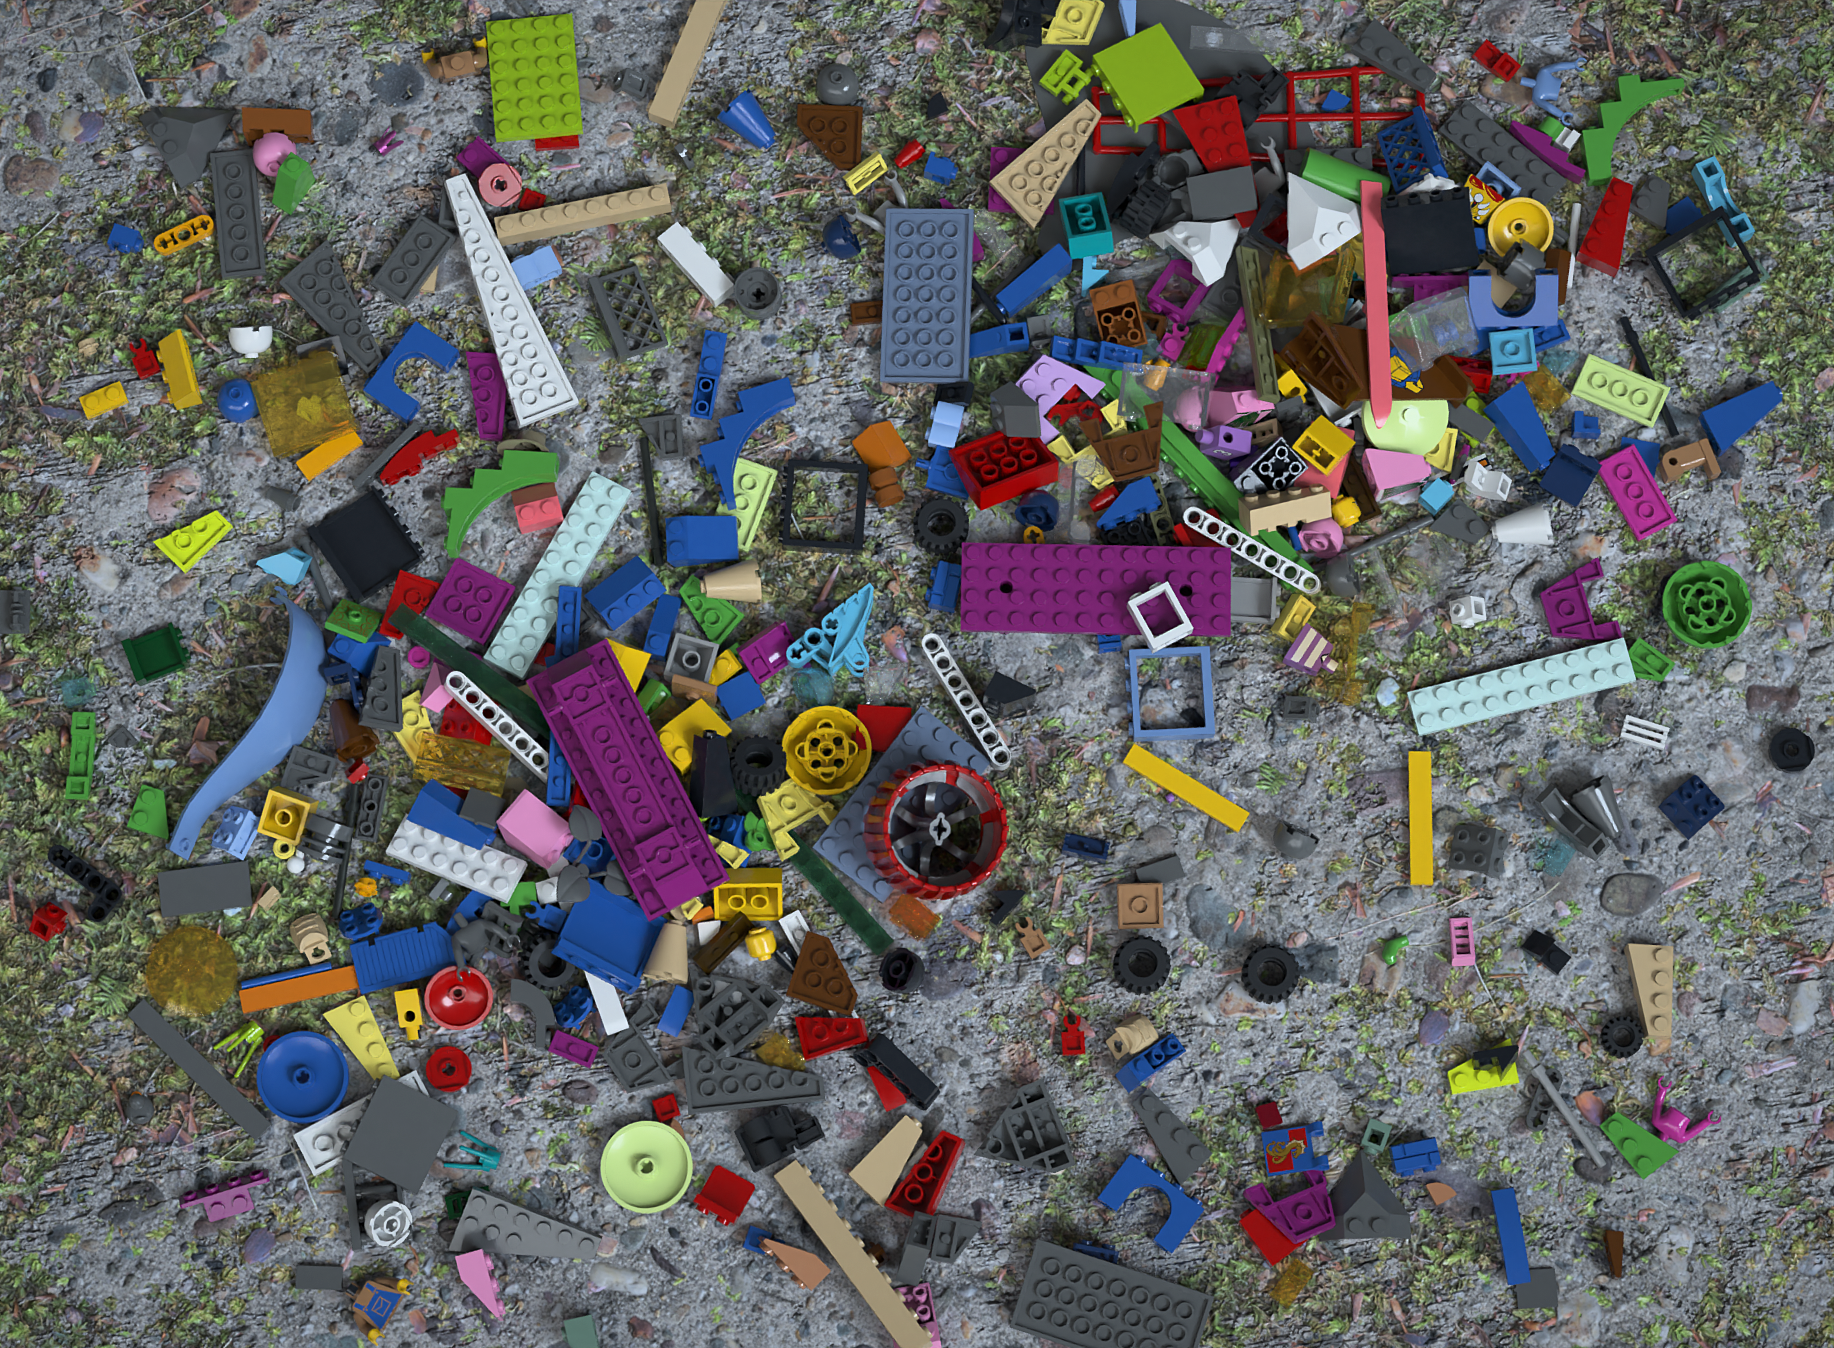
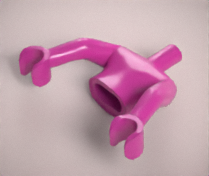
(1673, 1122)

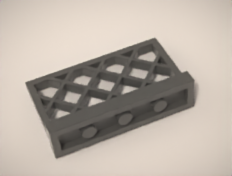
(609, 321)

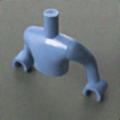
(1547, 87)

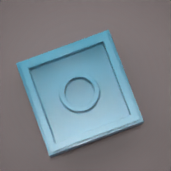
(1512, 351)

